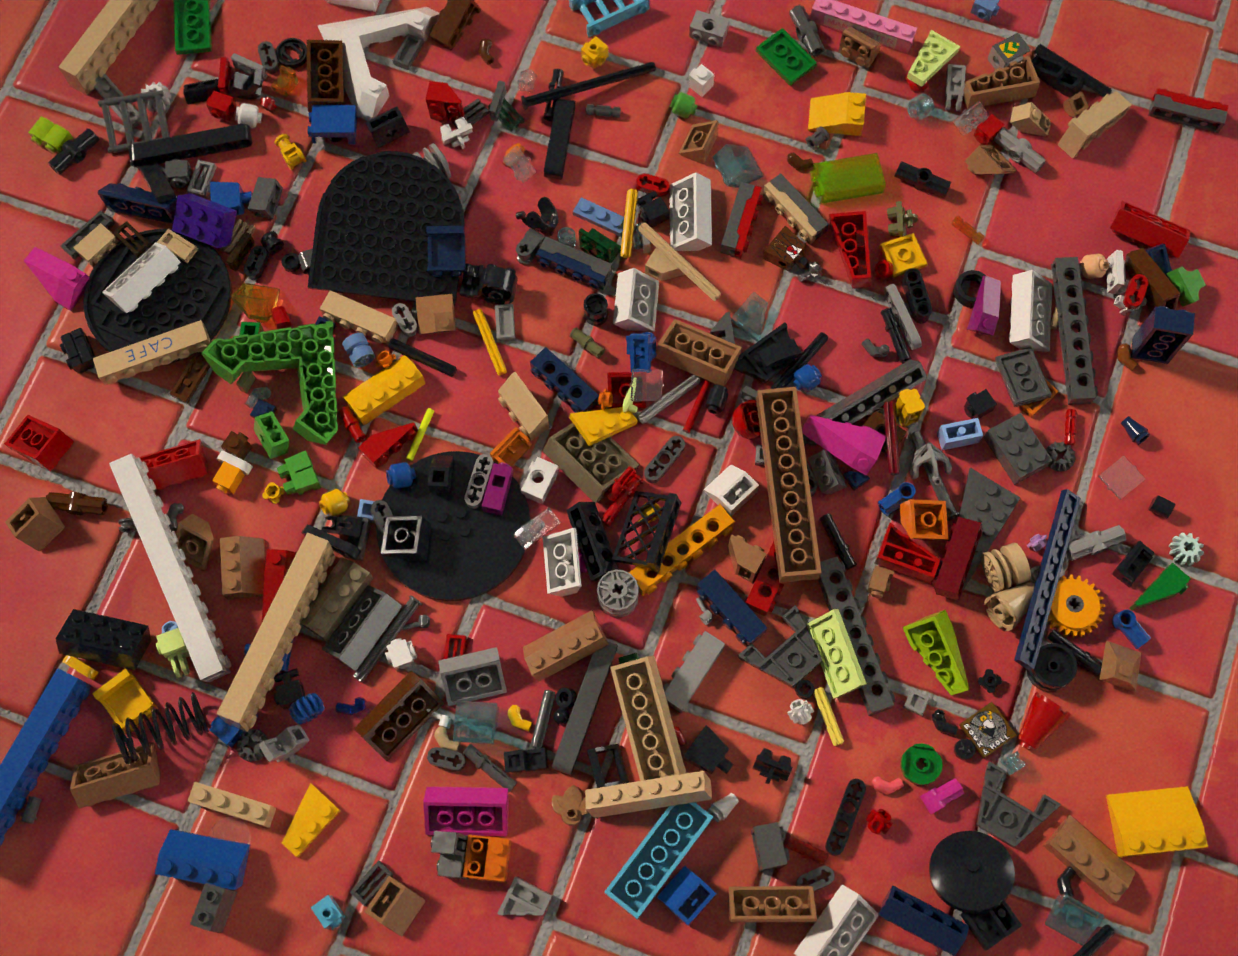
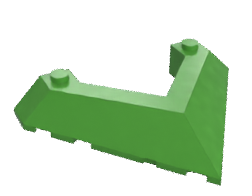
(305, 348)

